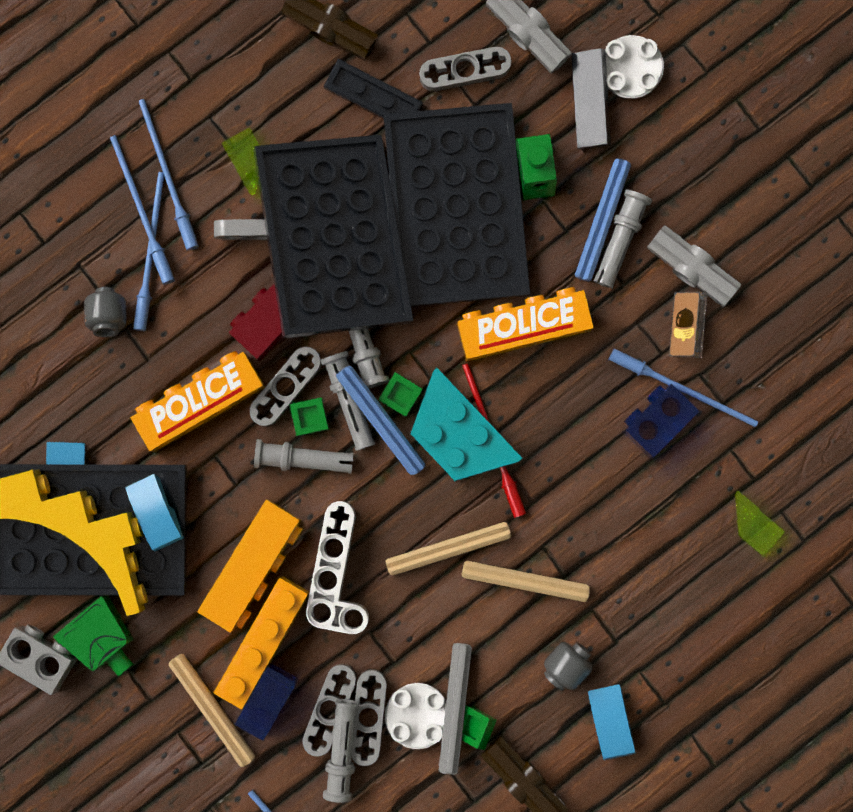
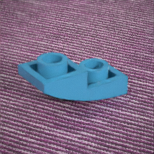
(153, 512)
(611, 722)

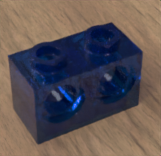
(665, 426)
(266, 701)

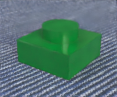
(400, 394)
(309, 416)
(477, 727)

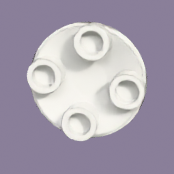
(633, 66)
(416, 715)

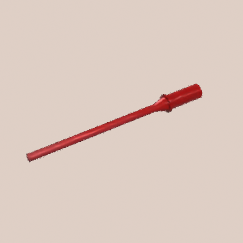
(508, 483)

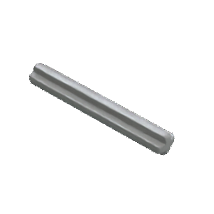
(455, 709)

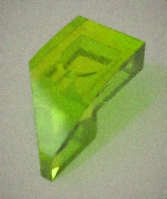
(242, 156)
(755, 526)

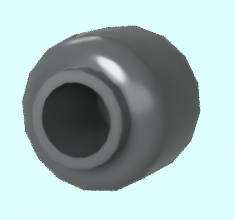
(105, 312)
(568, 666)

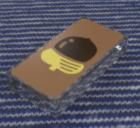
(688, 324)

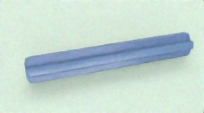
(602, 219)
(380, 420)

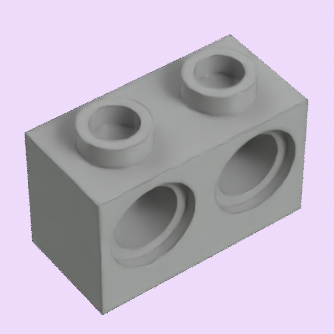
(33, 667)

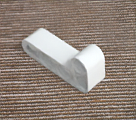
(337, 565)

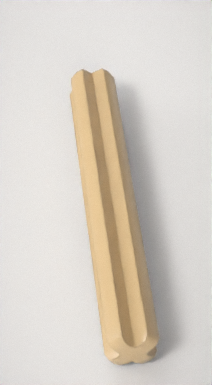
(448, 548)
(525, 581)
(211, 710)

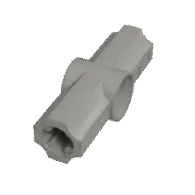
(531, 32)
(693, 266)

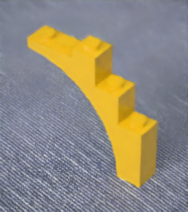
(106, 540)

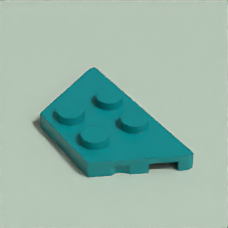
(458, 433)

